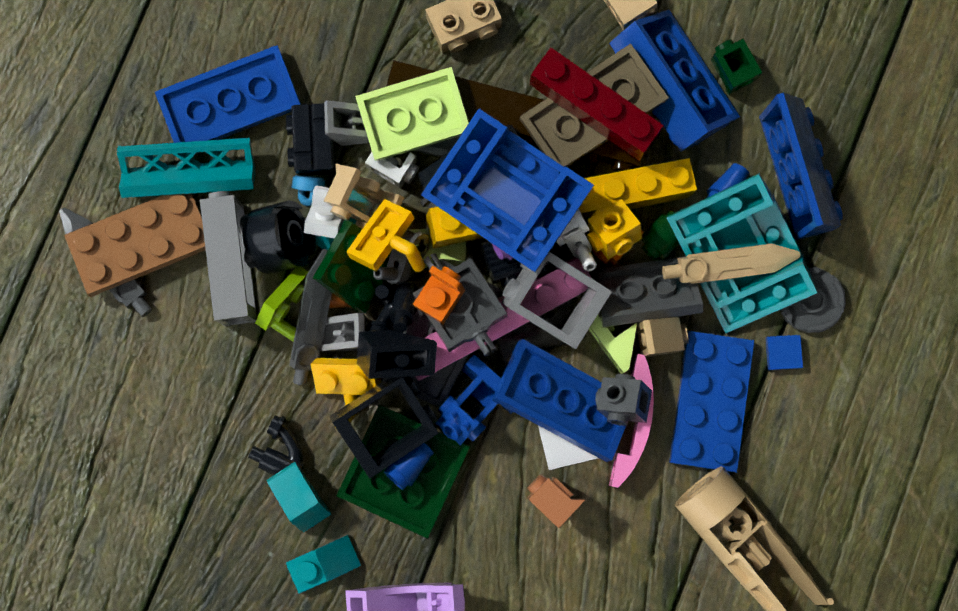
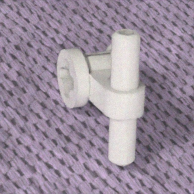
(577, 241)

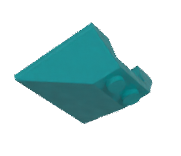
(737, 219)

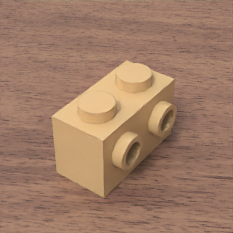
(461, 21)

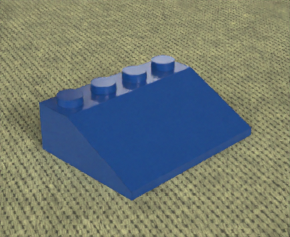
(800, 167)

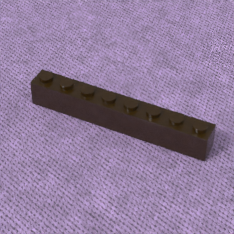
(507, 108)

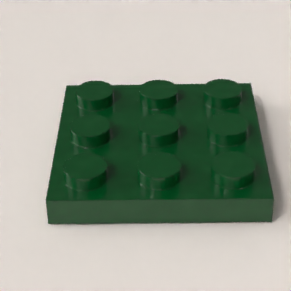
(416, 505)

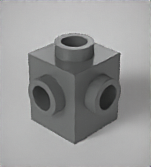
(623, 399)

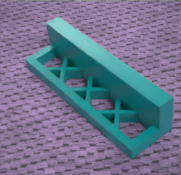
(188, 174)

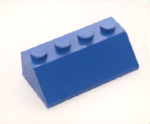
(695, 100)

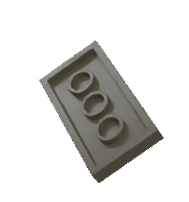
(566, 136)

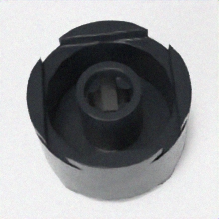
(276, 238)

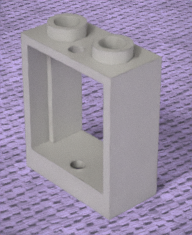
(581, 317)

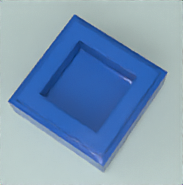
(784, 352)

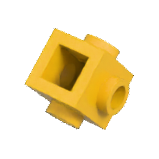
(614, 229)

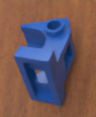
(457, 423)

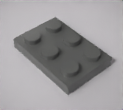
(644, 294)

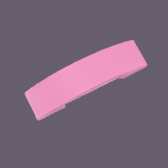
(624, 464)

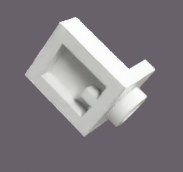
(389, 171)
(320, 219)

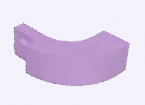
(407, 598)

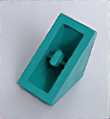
(298, 497)

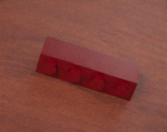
(595, 104)

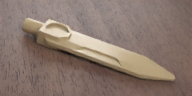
(730, 263)

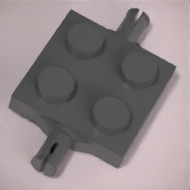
(473, 313)

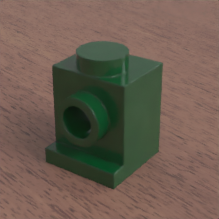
(739, 53)

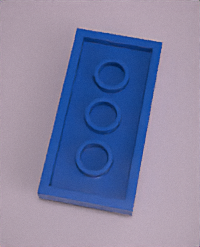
(229, 98)
(557, 400)
(711, 401)

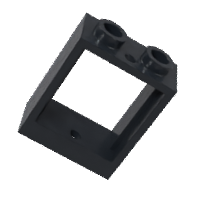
(400, 448)

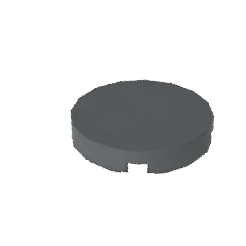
(819, 310)

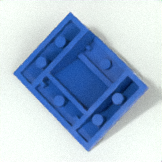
(507, 190)

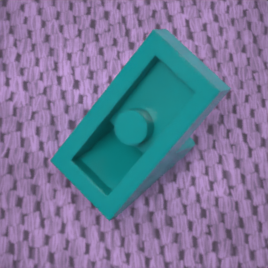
(323, 564)

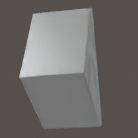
(344, 123)
(342, 332)

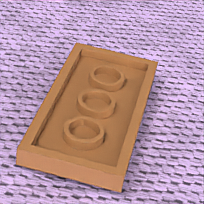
(136, 242)

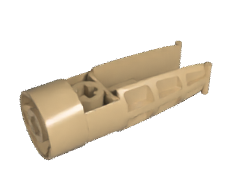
(715, 502)

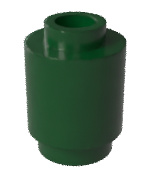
(659, 238)

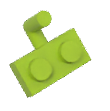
(278, 304)

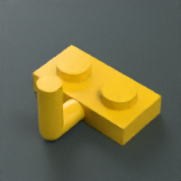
(382, 235)
(341, 377)

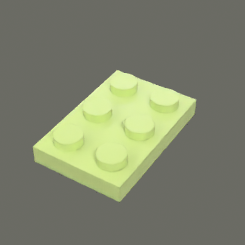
(412, 114)

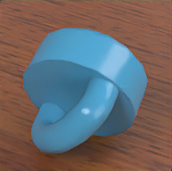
(306, 183)

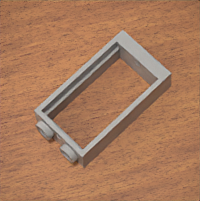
(228, 273)

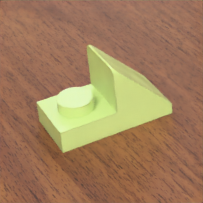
(617, 349)

